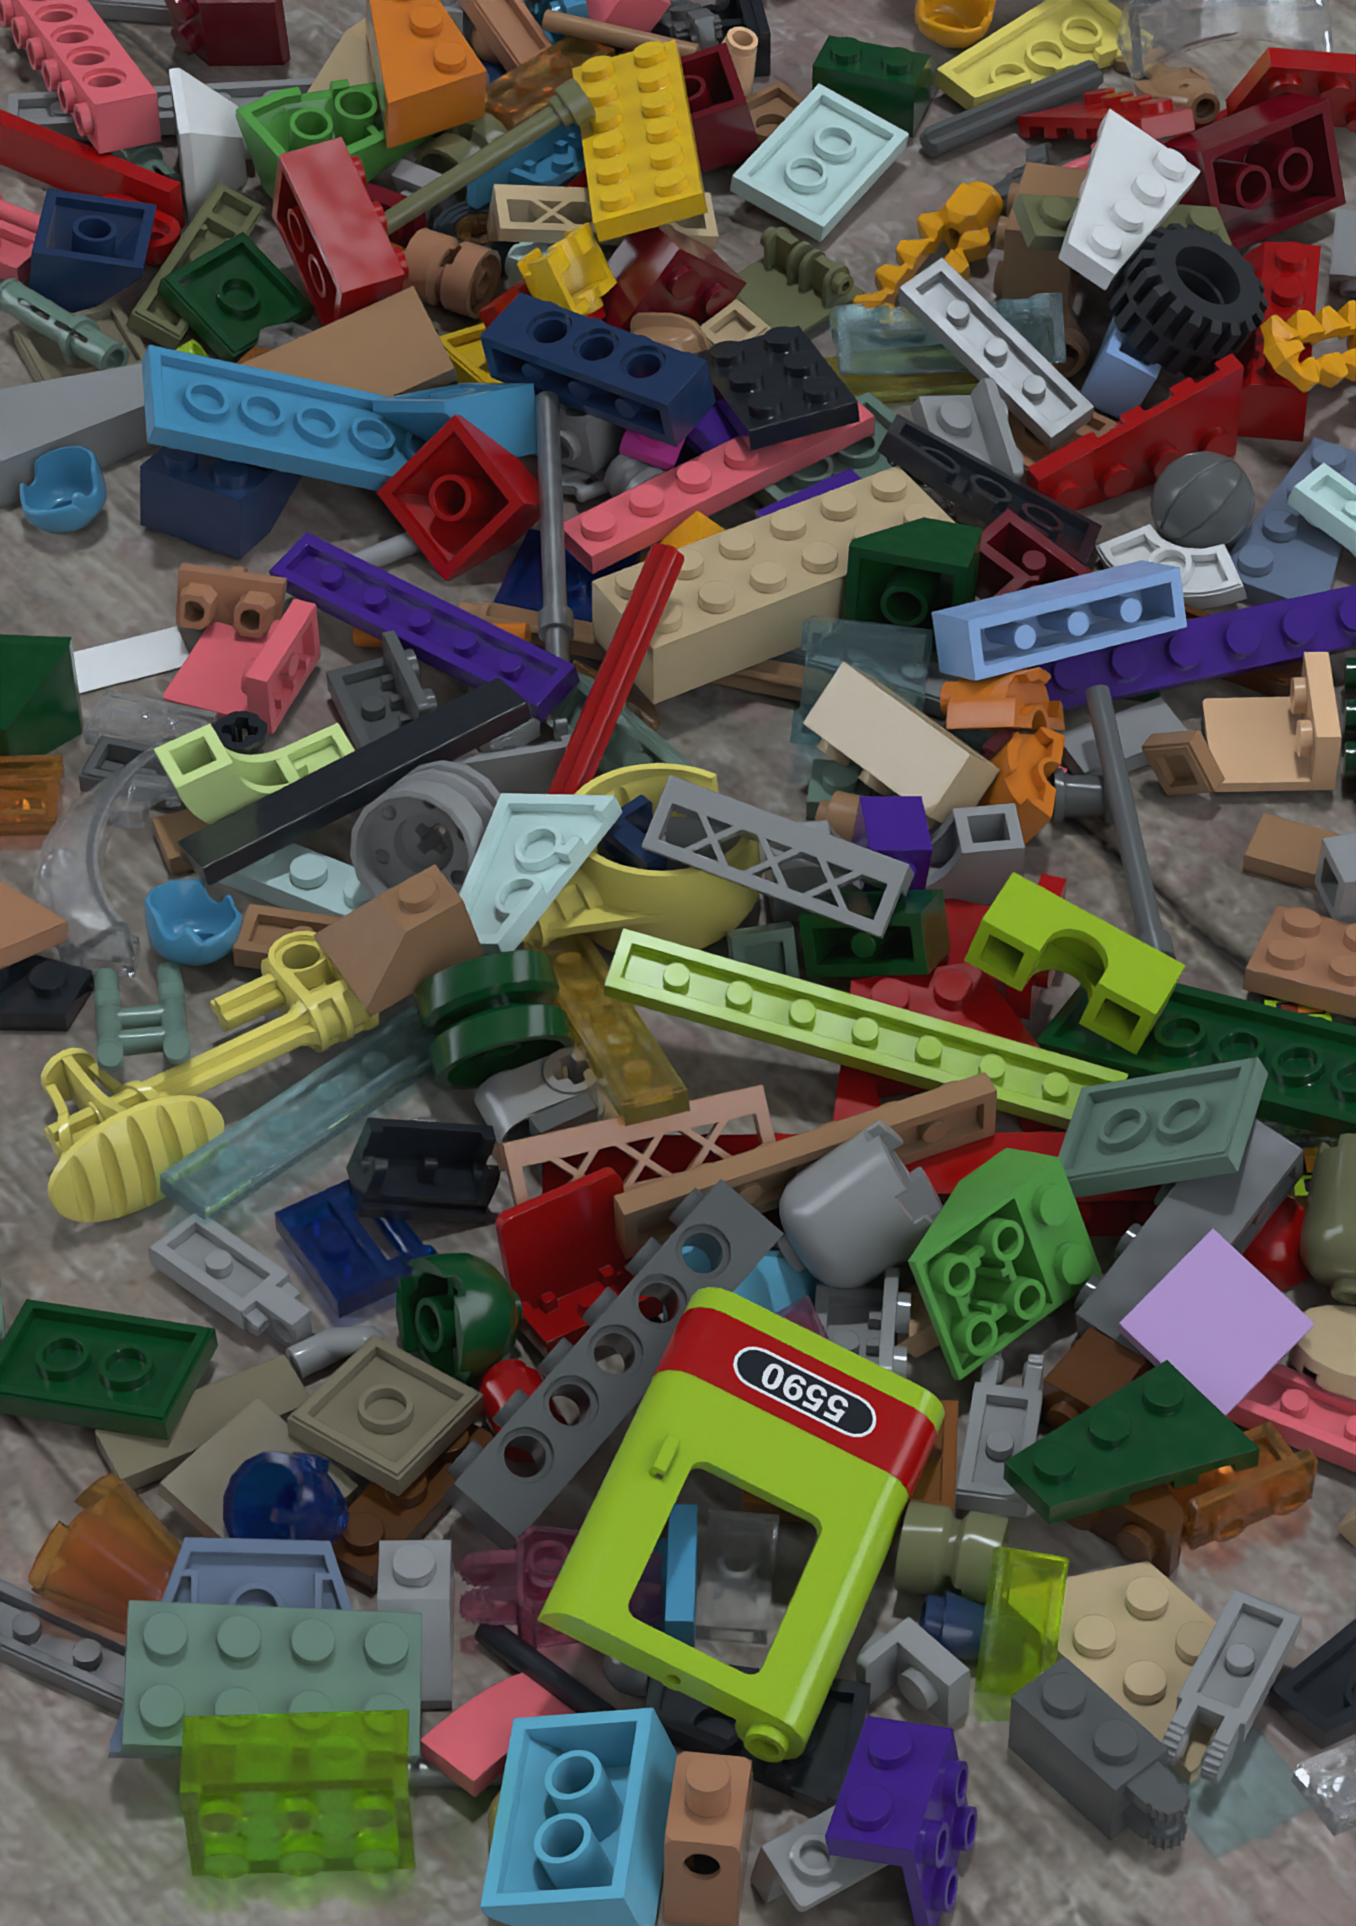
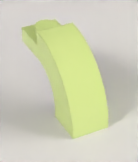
(220, 781)

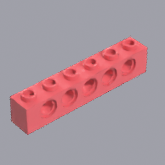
(86, 71)

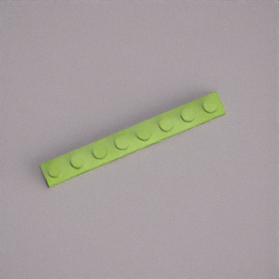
(845, 1027)

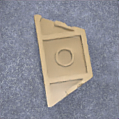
(1138, 1645)

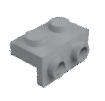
(867, 1320)

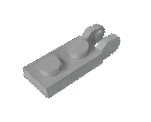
(998, 1427)
(1232, 1678)

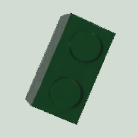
(911, 945)

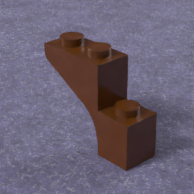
(1152, 1519)

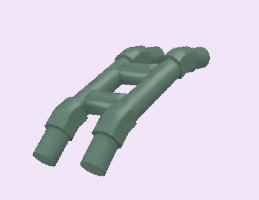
(141, 1028)

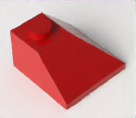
(462, 498)

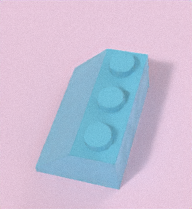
(581, 1821)

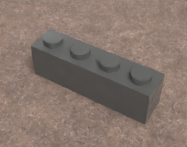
(1185, 1213)

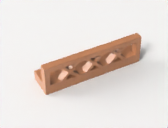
(612, 1132)

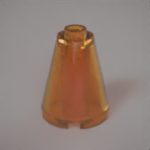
(106, 1555)

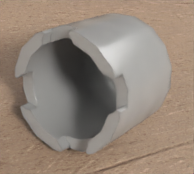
(856, 1211)

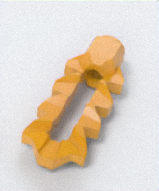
(962, 223)
(1285, 342)

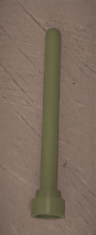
(565, 107)

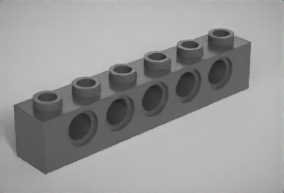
(505, 1504)

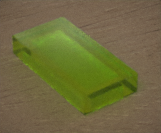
(1020, 1619)

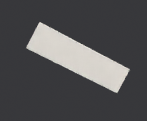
(129, 659)

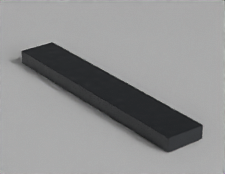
(352, 781)

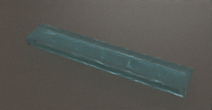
(300, 1119)

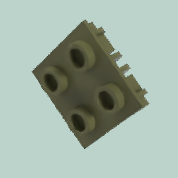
(794, 283)

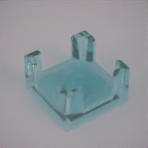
(887, 652)

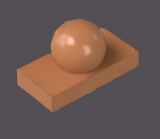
(504, 31)

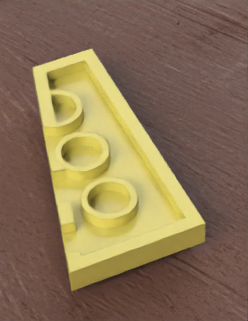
(1032, 48)

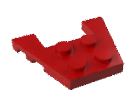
(948, 993)

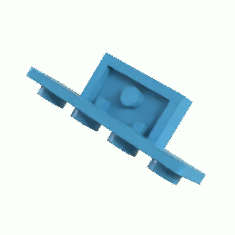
(545, 162)

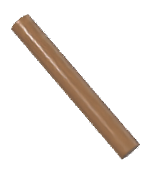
(607, 33)

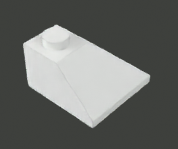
(206, 139)

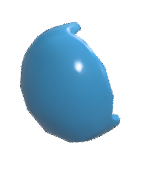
(65, 490)
(189, 924)

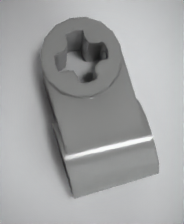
(517, 1094)

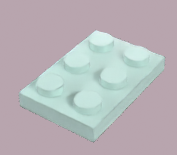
(819, 162)

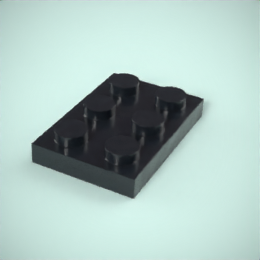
(778, 387)

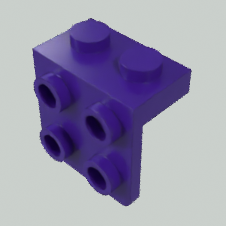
(907, 1810)

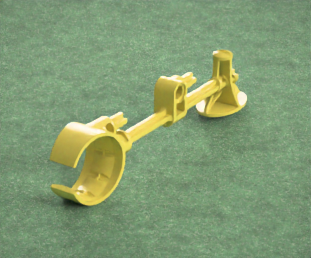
(124, 1141)

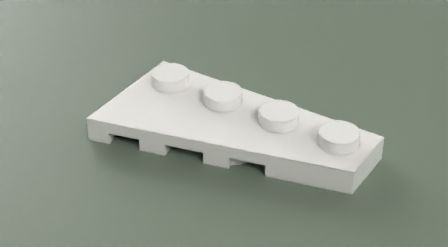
(1122, 199)

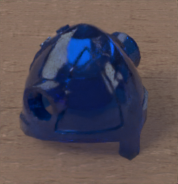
(284, 1499)

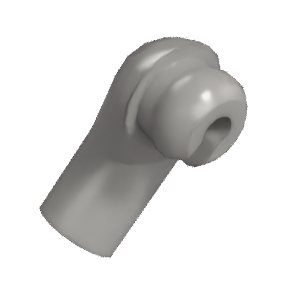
(328, 1348)

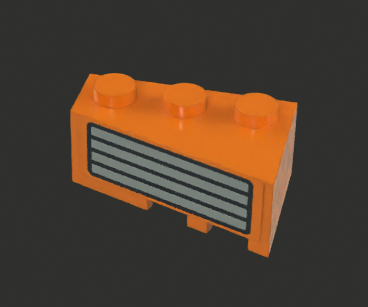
(422, 69)

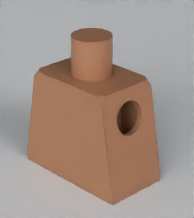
(714, 1817)

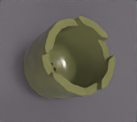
(1330, 1220)

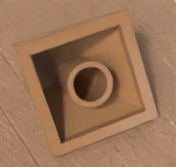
(400, 939)

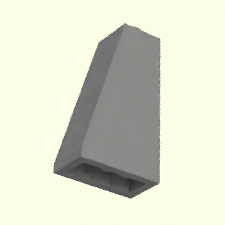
(86, 410)

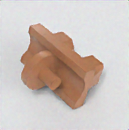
(229, 597)

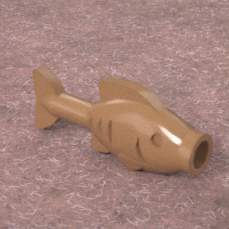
(1184, 85)

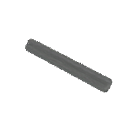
(1003, 111)

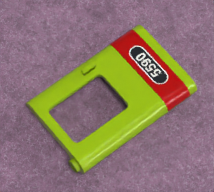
(792, 1427)

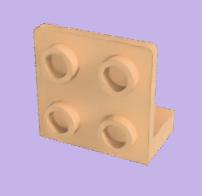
(1278, 739)

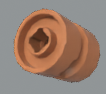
(451, 273)

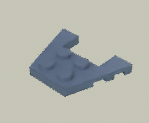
(250, 1574)

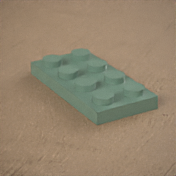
(262, 1662)

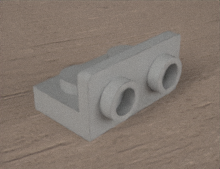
(974, 424)
(803, 1868)

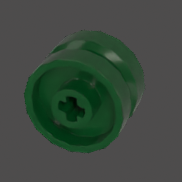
(491, 1016)

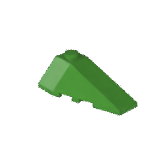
(298, 120)

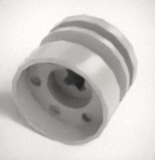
(401, 833)

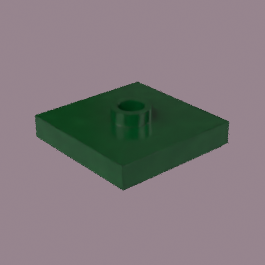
(233, 296)

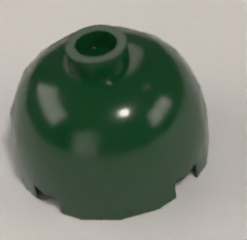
(457, 1314)

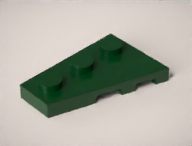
(1128, 1442)

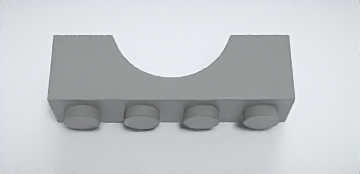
(969, 858)

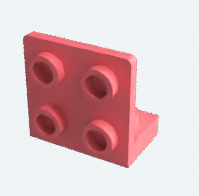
(249, 672)

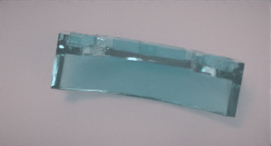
(898, 344)

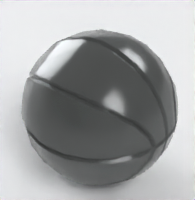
(1202, 501)

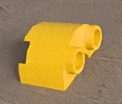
(571, 273)

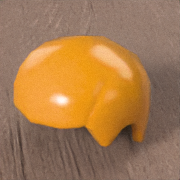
(954, 21)

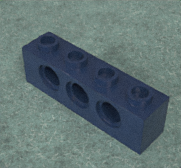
(599, 369)

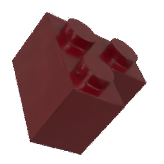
(667, 274)
(1020, 558)

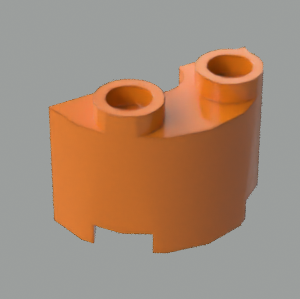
(1001, 703)
(1022, 780)

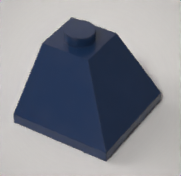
(89, 248)

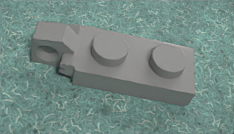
(233, 1280)

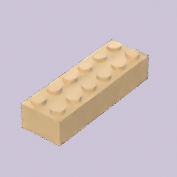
(757, 583)

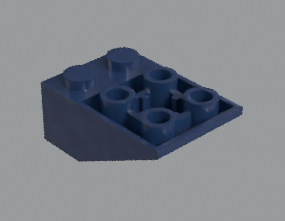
(212, 499)

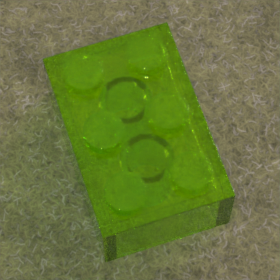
(299, 1793)

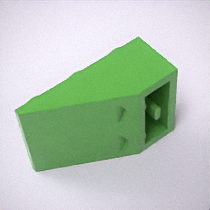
(1001, 1256)

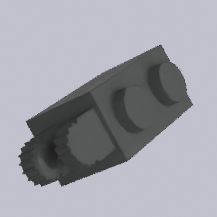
(1097, 1756)

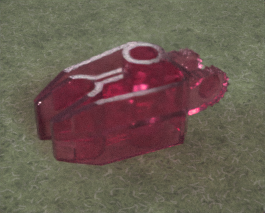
(524, 1578)

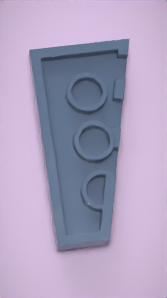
(1281, 550)

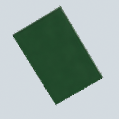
(101, 1368)

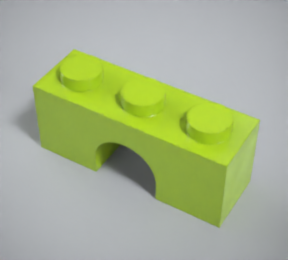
(1040, 931)

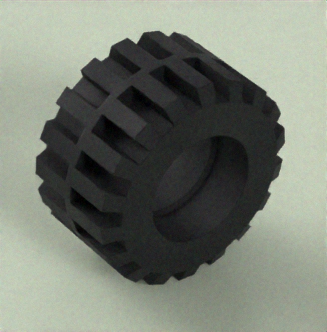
(1187, 300)

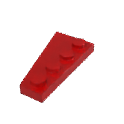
(1152, 116)
(1145, 442)

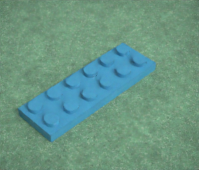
(270, 419)

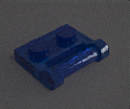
(341, 1252)

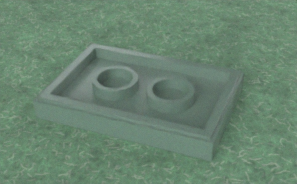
(1162, 1127)

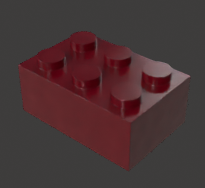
(1266, 166)

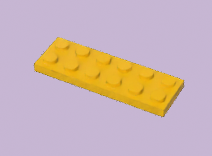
(640, 141)

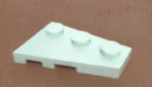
(528, 859)

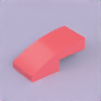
(475, 1738)

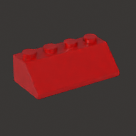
(1270, 403)

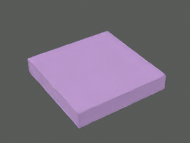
(1216, 1322)

